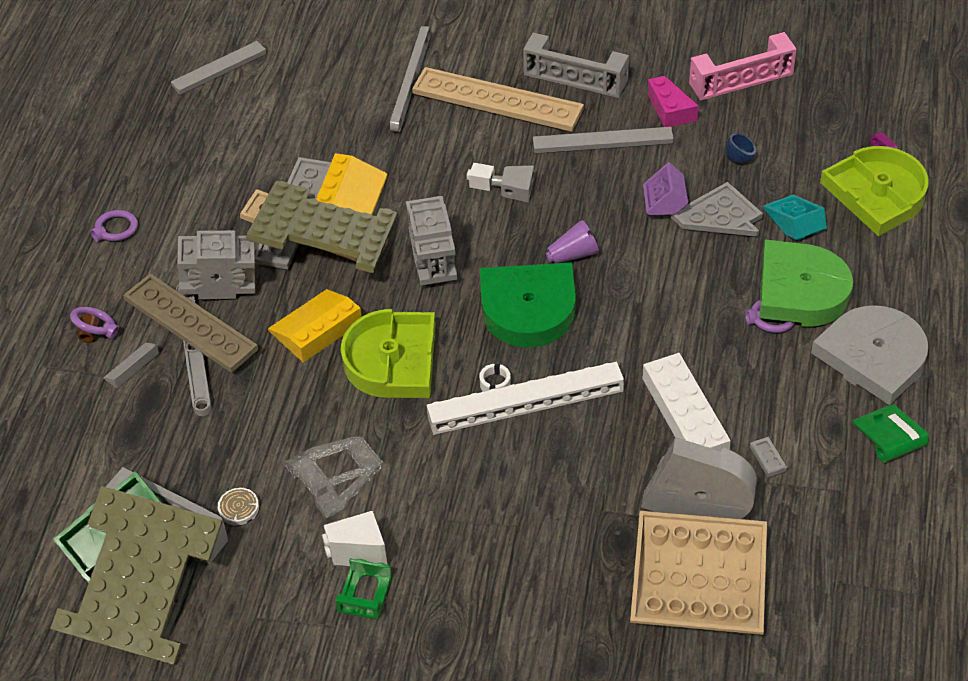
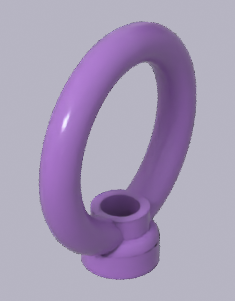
(99, 233)
(752, 317)
(110, 329)

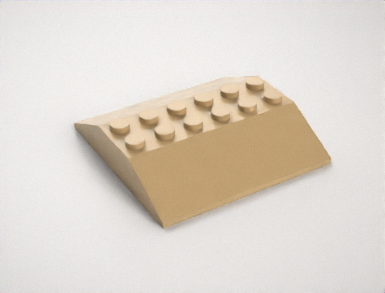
(700, 572)

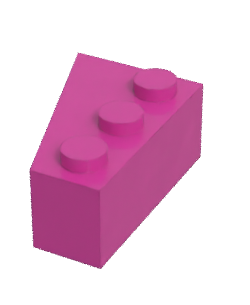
(671, 103)

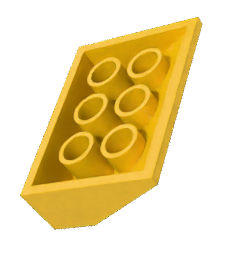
(352, 184)
(316, 324)

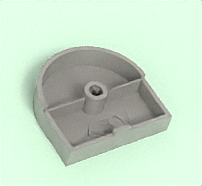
(875, 350)
(701, 482)

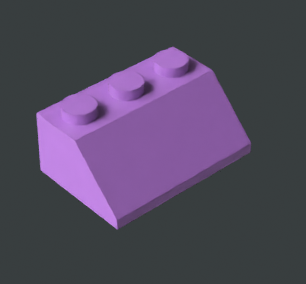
(665, 191)

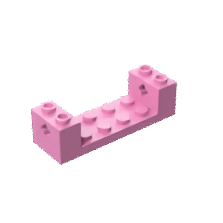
(714, 80)

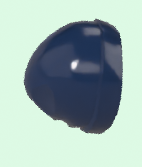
(740, 148)

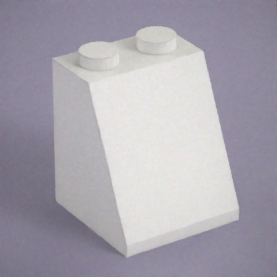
(355, 539)

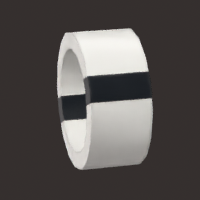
(494, 369)

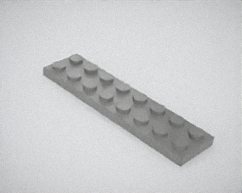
(310, 175)

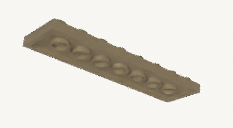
(191, 322)

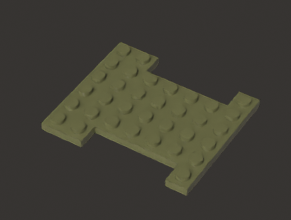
(294, 217)
(137, 573)

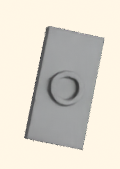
(768, 457)

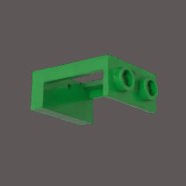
(351, 605)

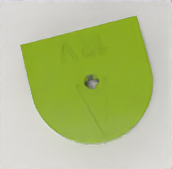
(879, 186)
(390, 353)

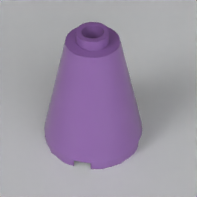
(573, 245)

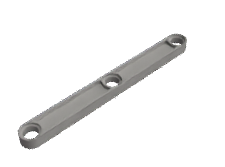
(410, 79)
(197, 375)

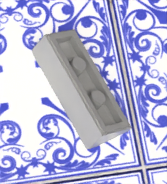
(132, 364)

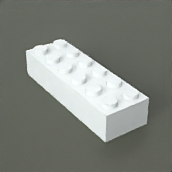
(683, 403)

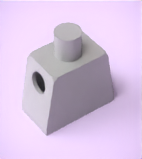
(515, 182)

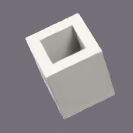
(480, 176)

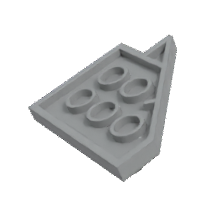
(721, 212)

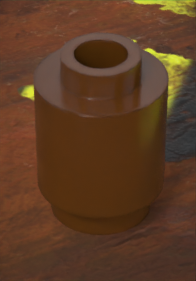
(86, 336)

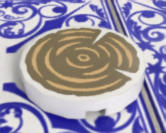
(238, 506)

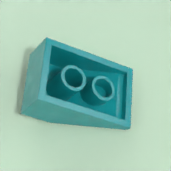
(797, 216)

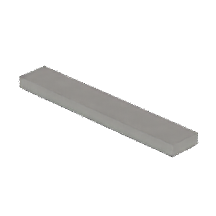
(218, 67)

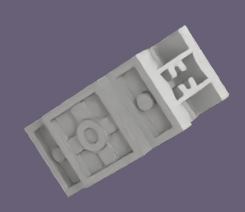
(431, 240)
(216, 265)

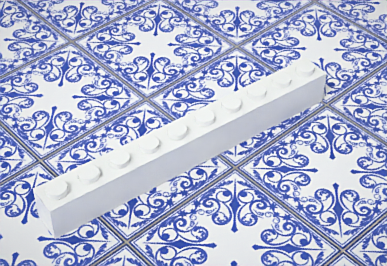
(525, 398)

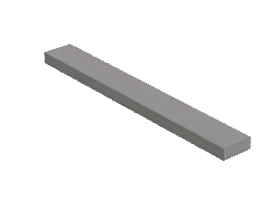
(605, 139)

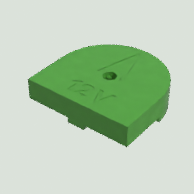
(803, 283)

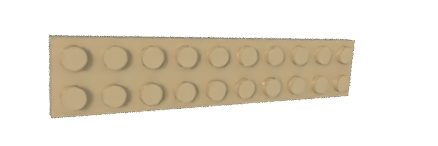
(498, 99)

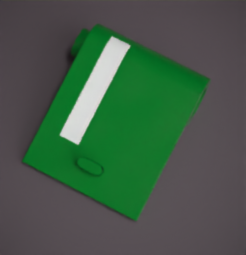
(892, 432)

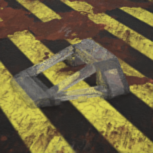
(322, 487)

